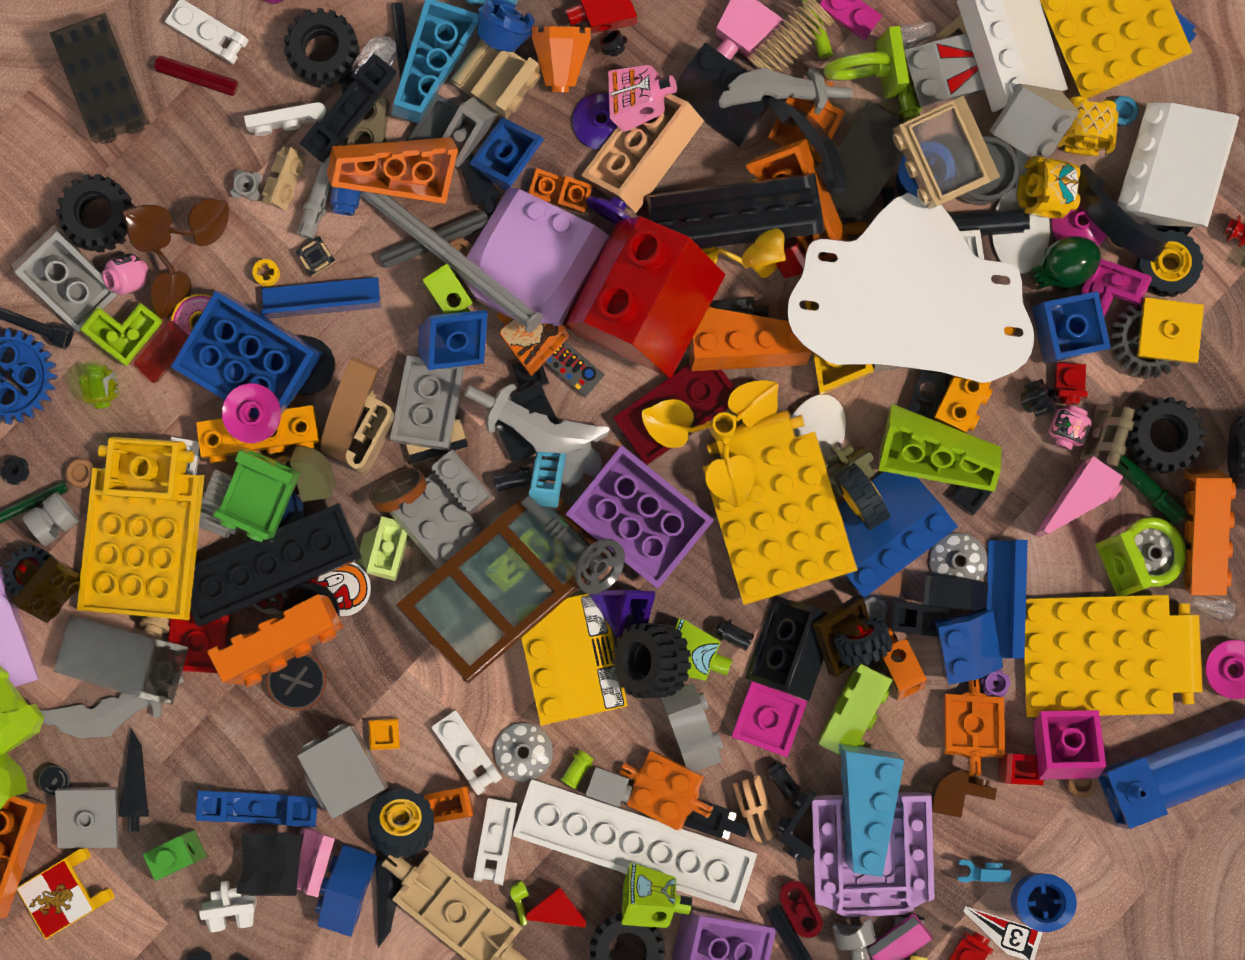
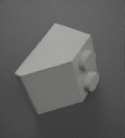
(1035, 120)

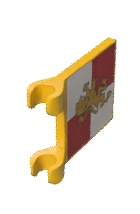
(59, 897)

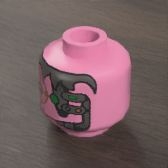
(125, 274)
(1070, 427)

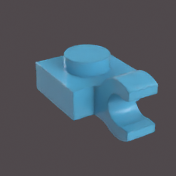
(991, 873)

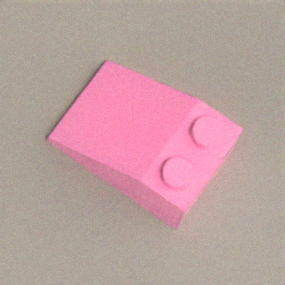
(1087, 489)

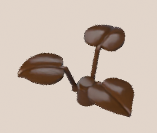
(151, 230)

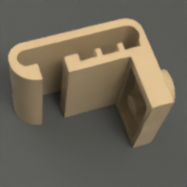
(496, 78)
(375, 427)

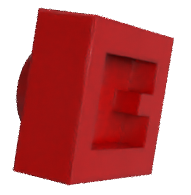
(1070, 383)
(971, 948)

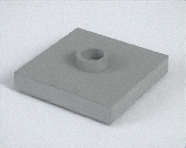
(87, 817)

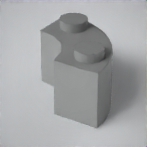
(691, 728)

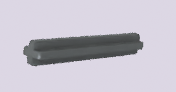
(452, 231)

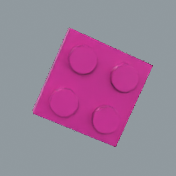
(769, 719)

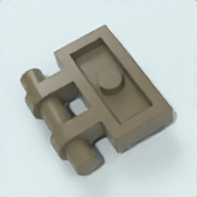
(1105, 424)

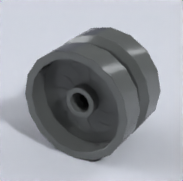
(1008, 169)

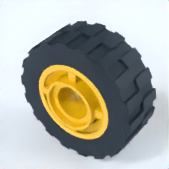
(1188, 265)
(862, 496)
(401, 839)

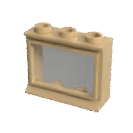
(945, 153)

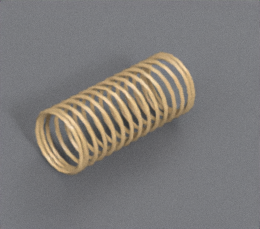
(818, 10)

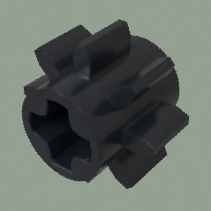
(1039, 397)

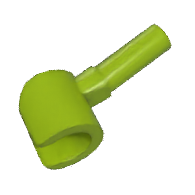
(518, 892)

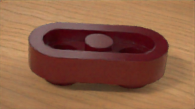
(800, 908)

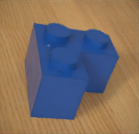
(345, 890)

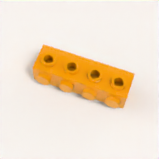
(963, 399)
(296, 428)

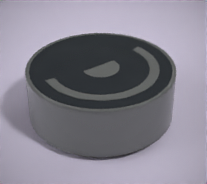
(53, 778)

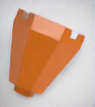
(560, 54)

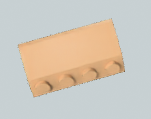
(637, 159)

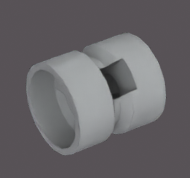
(50, 519)

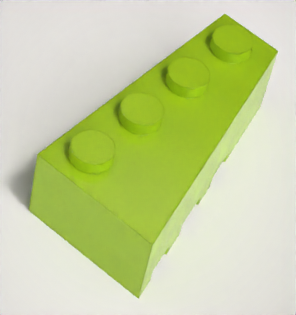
(937, 452)

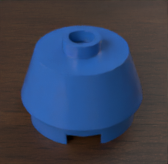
(503, 25)

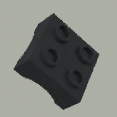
(270, 864)

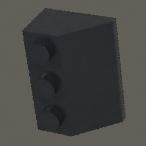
(704, 84)
(788, 649)

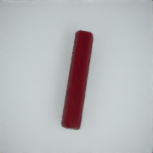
(196, 75)

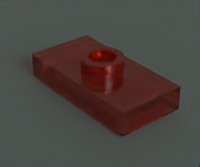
(161, 352)

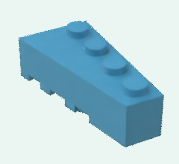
(435, 49)
(869, 804)

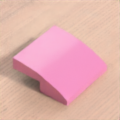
(313, 860)

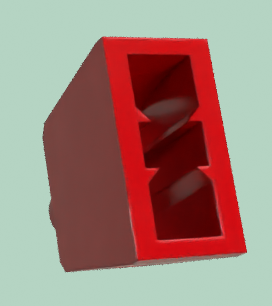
(603, 14)

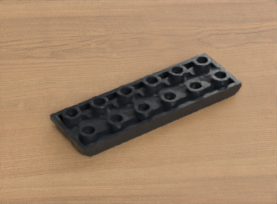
(741, 210)

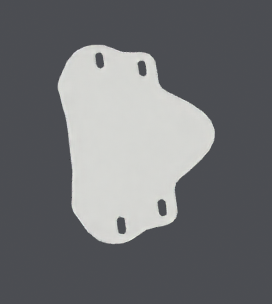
(912, 299)

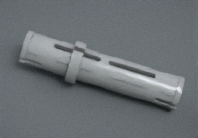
(316, 203)

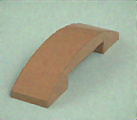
(347, 408)

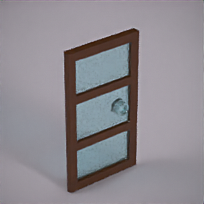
(496, 588)

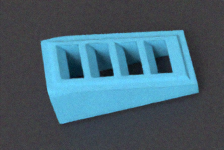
(543, 492)

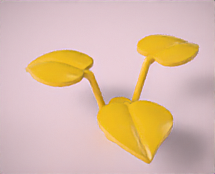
(760, 255)
(727, 478)

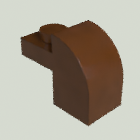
(950, 792)

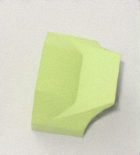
(383, 549)

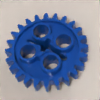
(26, 358)

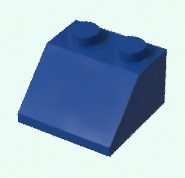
(1070, 327)
(968, 646)

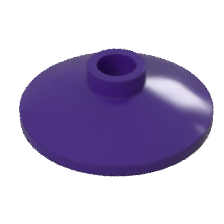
(585, 124)
(611, 210)

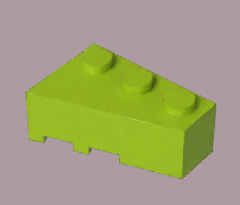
(855, 709)

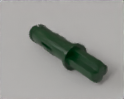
(1151, 490)

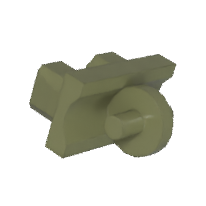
(845, 457)

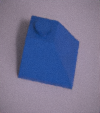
(453, 339)

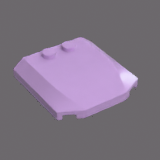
(536, 254)
(908, 863)

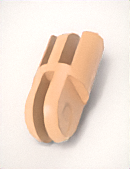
(754, 807)

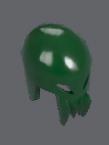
(1068, 261)

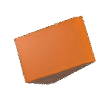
(451, 804)

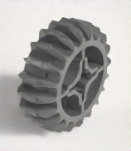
(1124, 346)

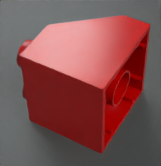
(646, 295)

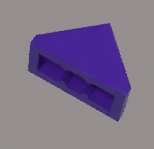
(624, 607)

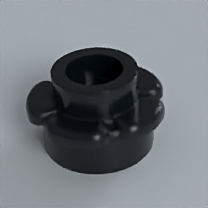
(613, 43)
(22, 473)

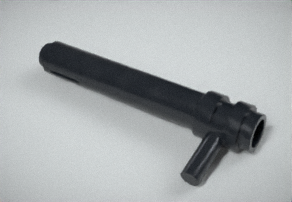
(987, 222)

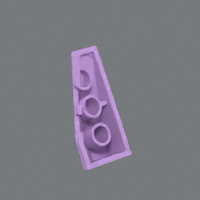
(14, 646)

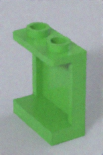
(257, 495)

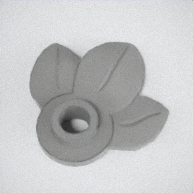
(579, 462)

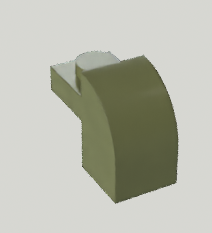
(316, 474)

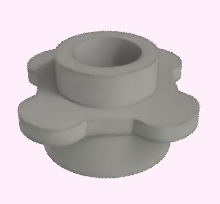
(240, 179)

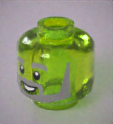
(99, 386)

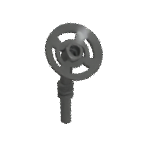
(587, 559)

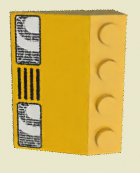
(572, 662)

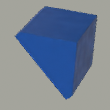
(506, 153)

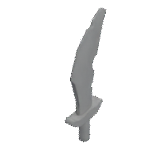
(760, 82)
(535, 427)
(101, 720)

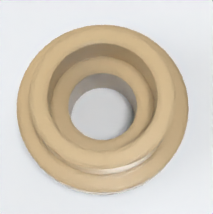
(155, 626)

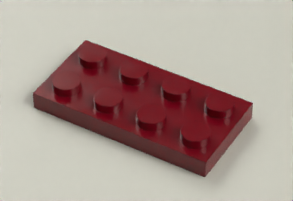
(702, 391)

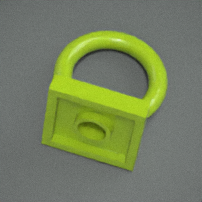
(886, 62)
(1126, 563)

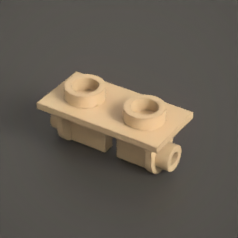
(289, 166)

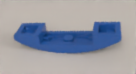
(256, 808)

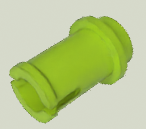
(908, 103)
(577, 769)

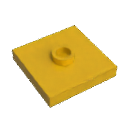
(1170, 330)

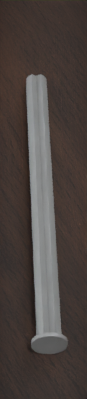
(455, 260)

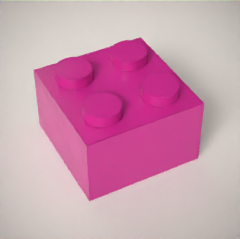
(1069, 744)

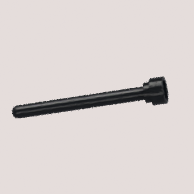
(59, 335)

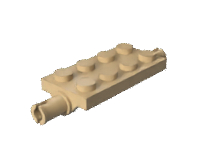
(454, 910)

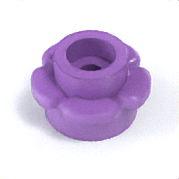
(999, 690)

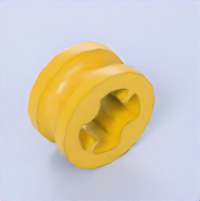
(260, 279)

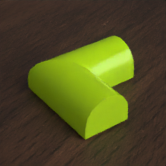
(126, 339)

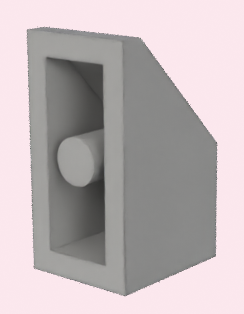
(469, 126)

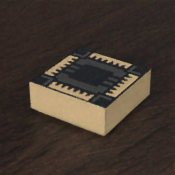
(315, 256)

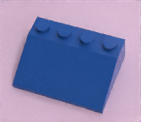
(242, 347)
(913, 528)

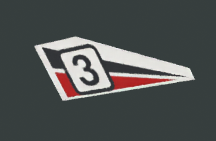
(1010, 936)

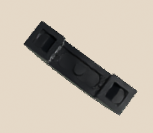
(350, 108)
(831, 167)
(1114, 221)

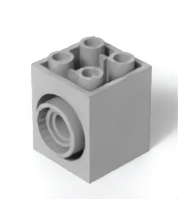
(341, 770)

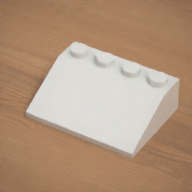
(1011, 47)
(1177, 165)

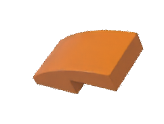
(560, 191)

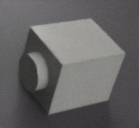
(609, 787)

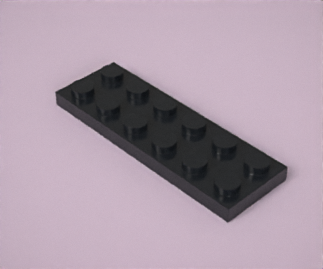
(272, 566)

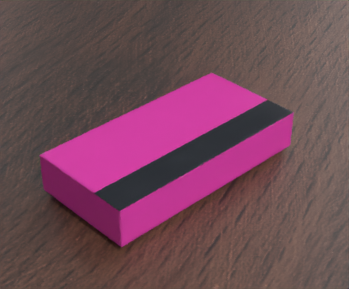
(900, 940)

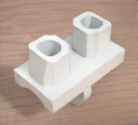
(228, 903)

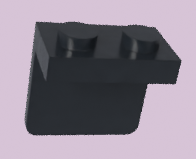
(534, 399)
(794, 846)

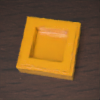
(384, 734)

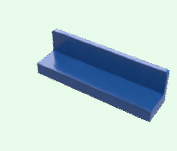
(321, 298)
(1008, 594)

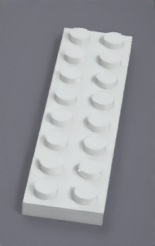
(621, 837)

